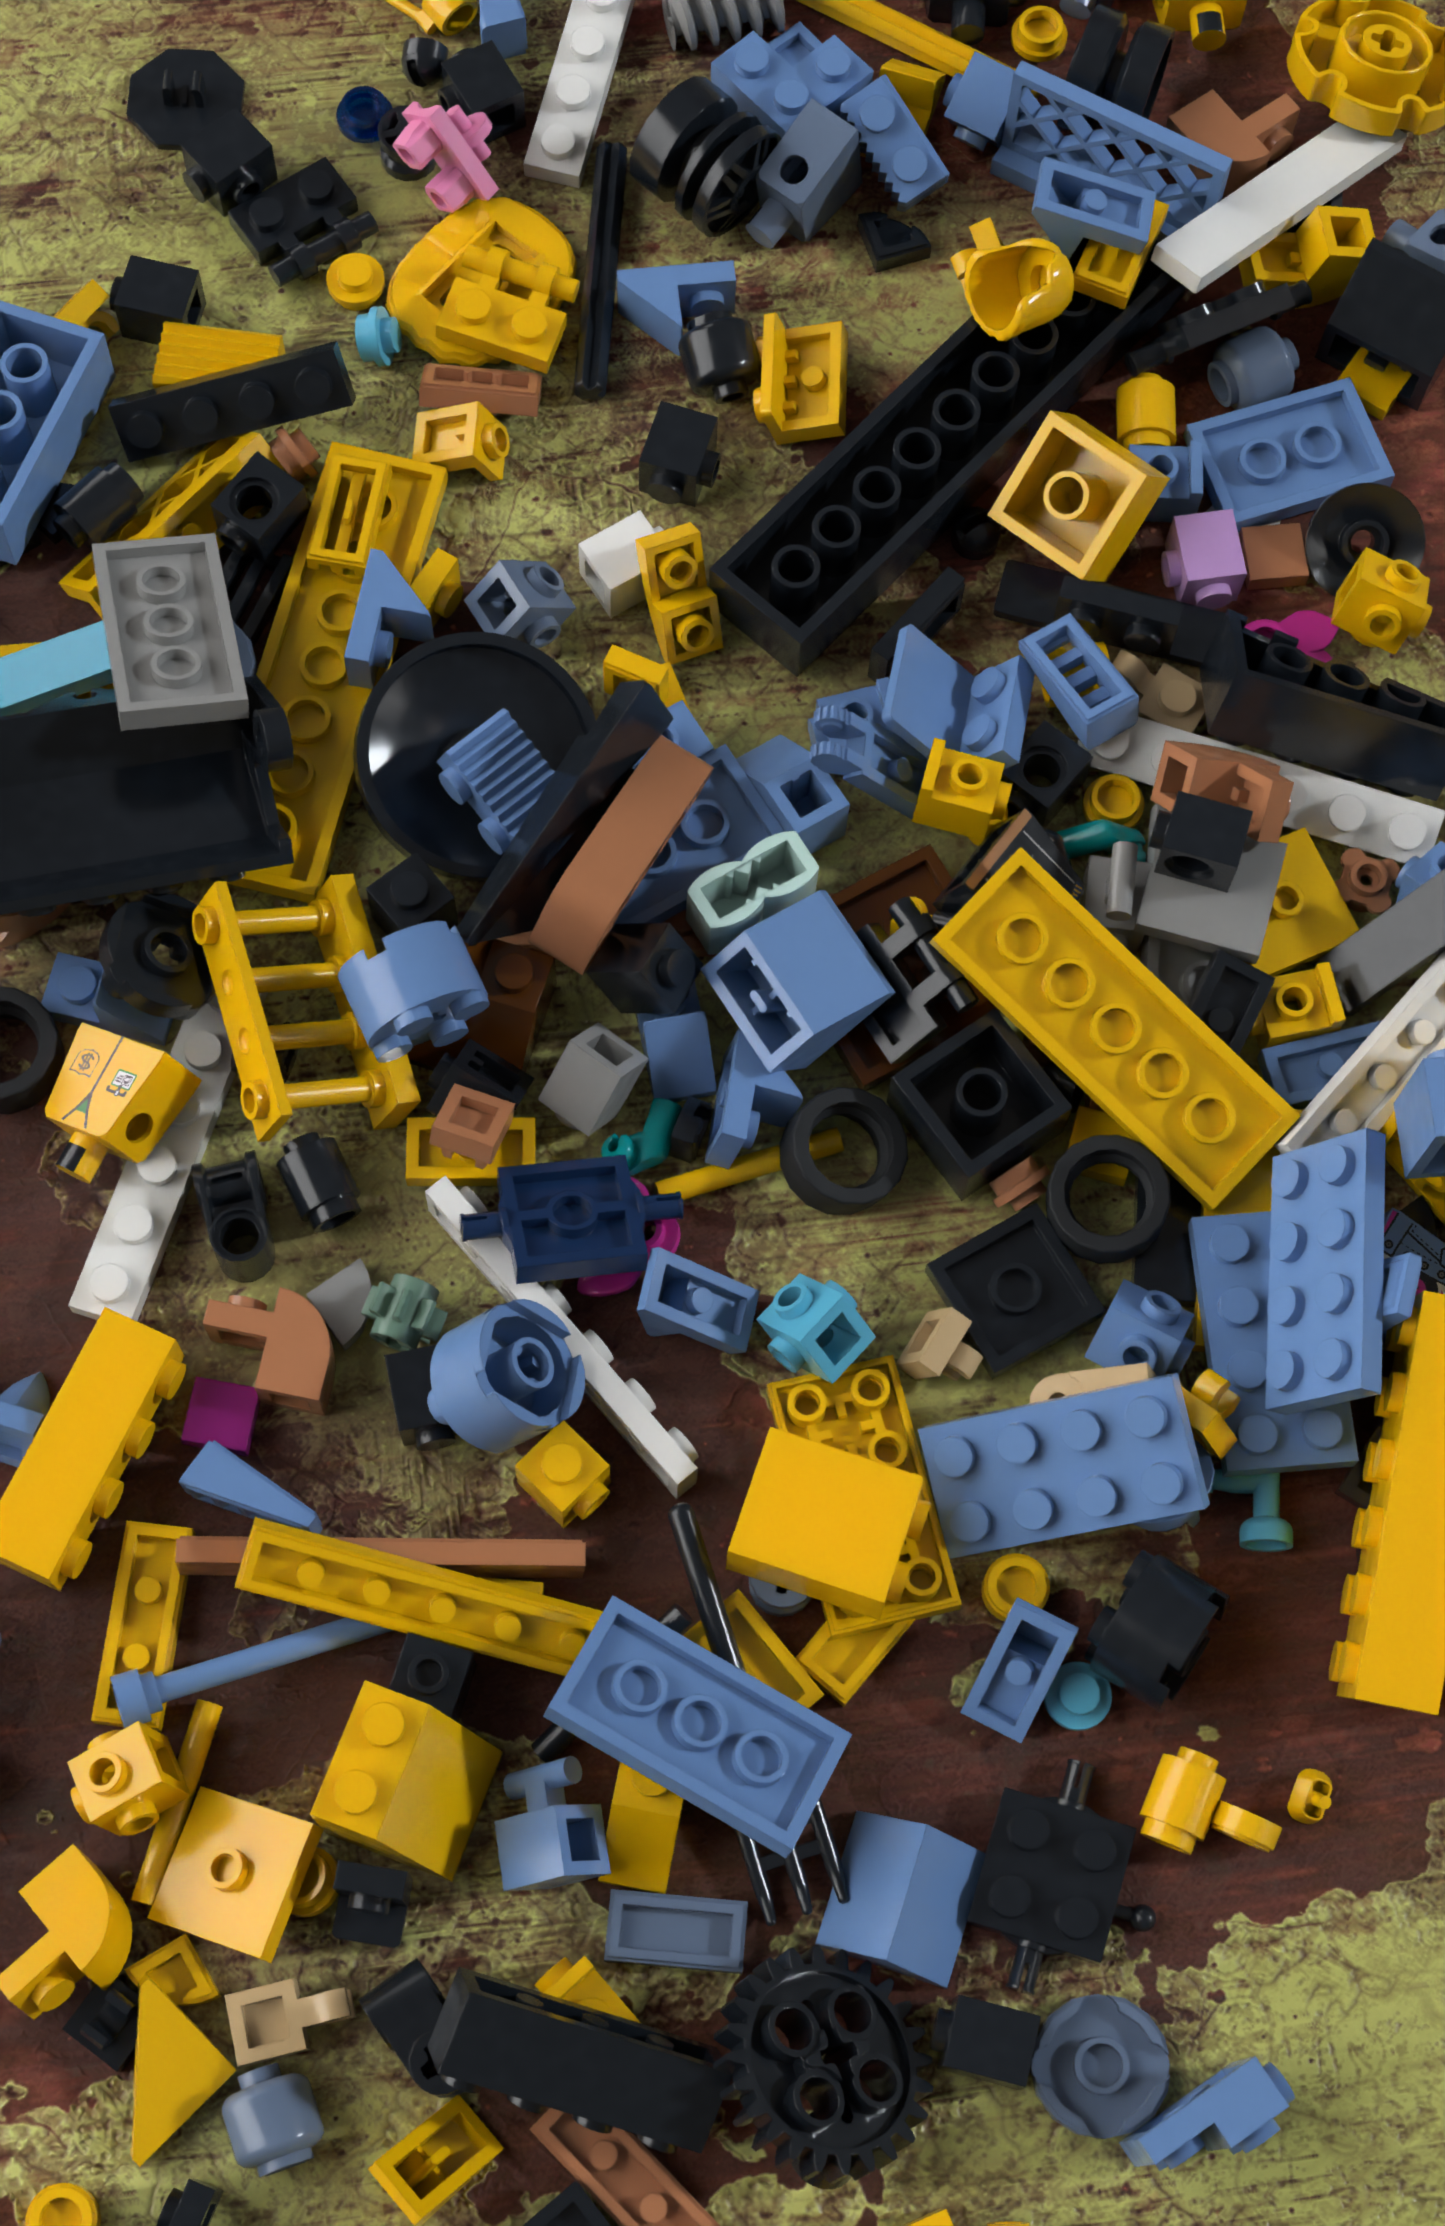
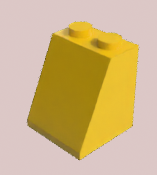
(406, 1782)

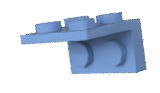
(940, 699)

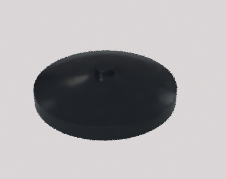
(431, 704)

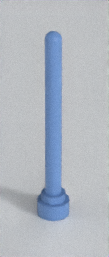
(143, 1693)

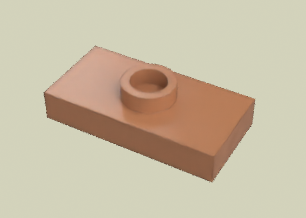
(494, 388)

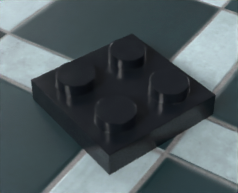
(1015, 1290)

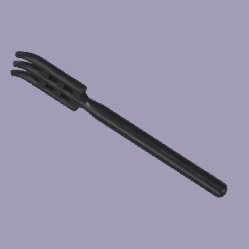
(724, 1645)

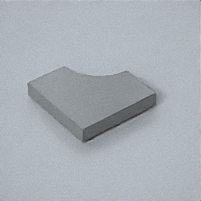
(1213, 918)

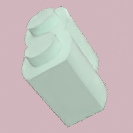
(750, 890)

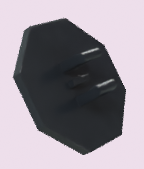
(182, 95)

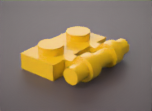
(503, 323)

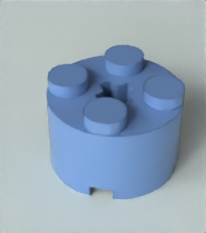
(414, 990)
(505, 1376)

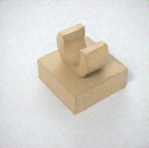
(939, 1349)

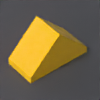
(436, 2160)

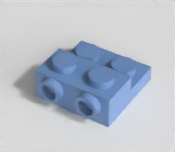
(1224, 2112)

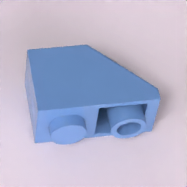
(797, 791)

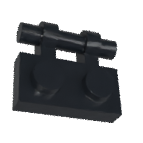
(295, 211)
(910, 1014)

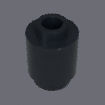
(97, 506)
(319, 1181)

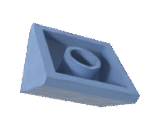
(904, 1897)

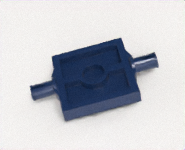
(571, 1219)

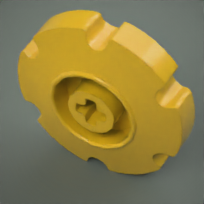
(1371, 64)

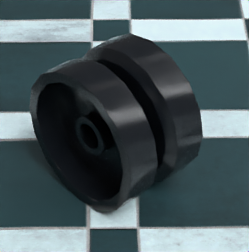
(1118, 76)

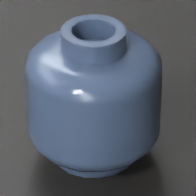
(1252, 368)
(272, 2120)

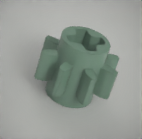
(404, 1313)

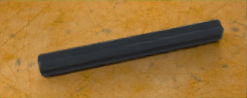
(600, 271)

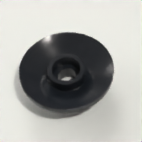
(1374, 507)

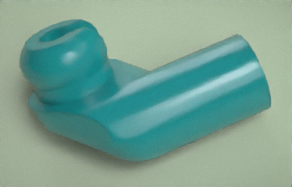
(1100, 836)
(650, 1145)

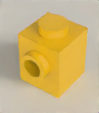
(564, 1475)

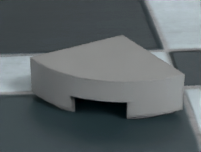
(341, 1302)

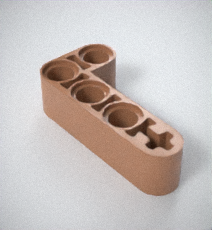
(619, 854)

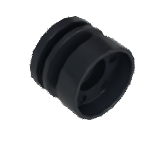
(703, 155)

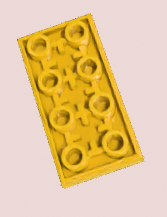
(870, 1418)

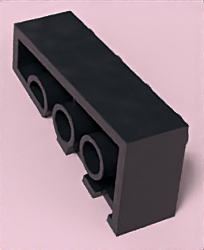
(1321, 712)

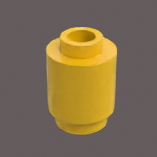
(1146, 411)
(1182, 1800)

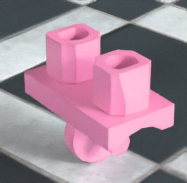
(455, 145)

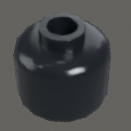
(720, 356)

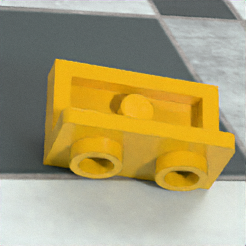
(802, 380)

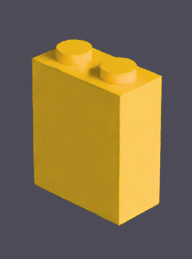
(828, 1524)

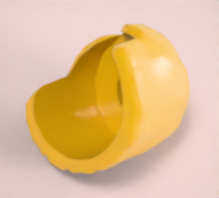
(1018, 286)

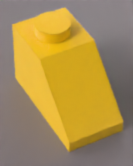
(641, 1832)

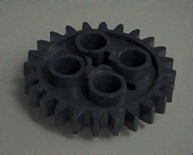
(823, 2064)

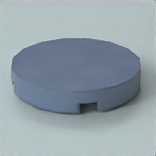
(1100, 2066)

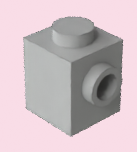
(592, 1079)

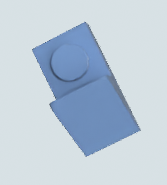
(1090, 205)
(663, 295)
(383, 611)
(78, 996)
(678, 1051)
(746, 1098)
(696, 1303)
(1019, 1669)

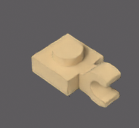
(1163, 698)
(275, 2019)

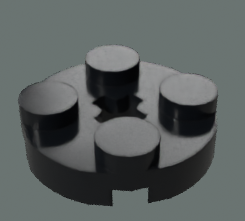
(138, 976)

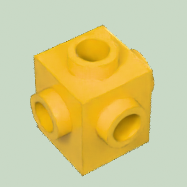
(1382, 601)
(127, 1780)

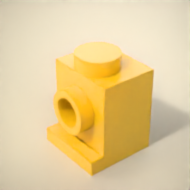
(961, 792)
(1317, 1002)

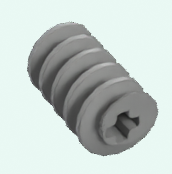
(693, 16)

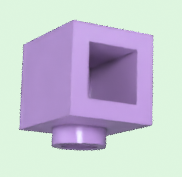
(1204, 559)

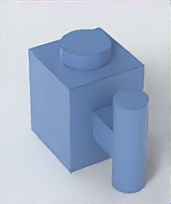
(553, 1840)

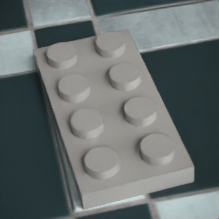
(169, 632)

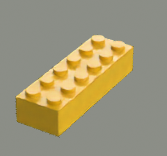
(1398, 1593)

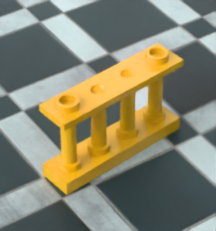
(342, 931)

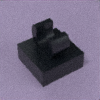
(107, 2023)

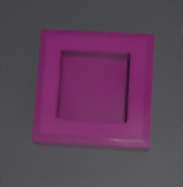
(221, 1414)

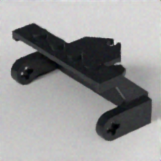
(135, 808)

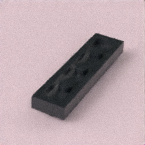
(232, 402)

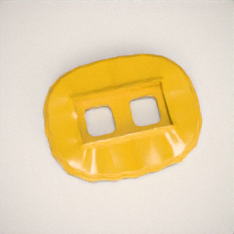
(434, 262)

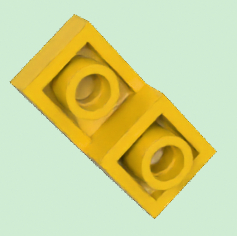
(677, 593)

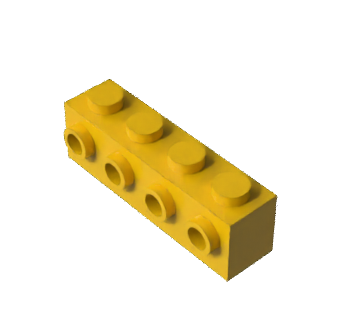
(85, 1446)

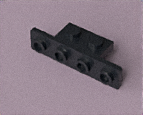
(1108, 612)

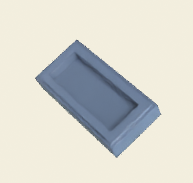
(676, 1931)

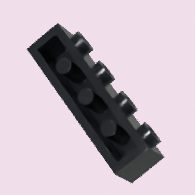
(577, 2062)

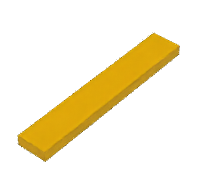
(414, 1597)

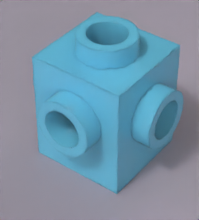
(815, 1328)

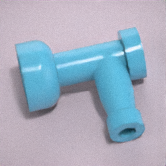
(1265, 1529)

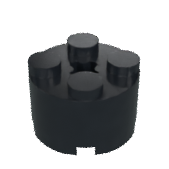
(1156, 1631)

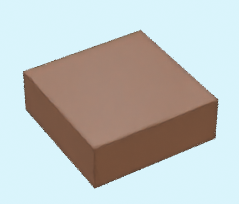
(1274, 556)

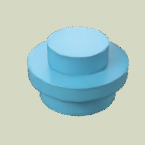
(377, 336)
(1078, 1697)

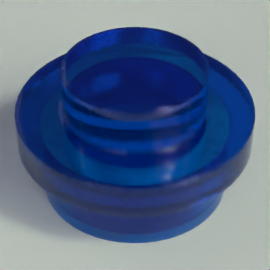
(361, 113)

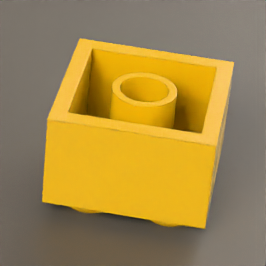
(1078, 496)

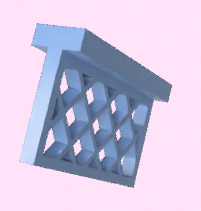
(1032, 135)

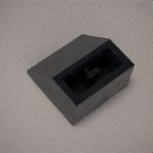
(1396, 314)

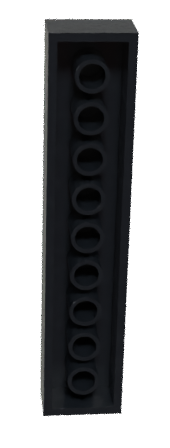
(918, 467)

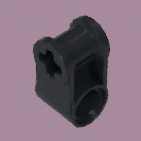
(233, 1206)
(405, 2016)

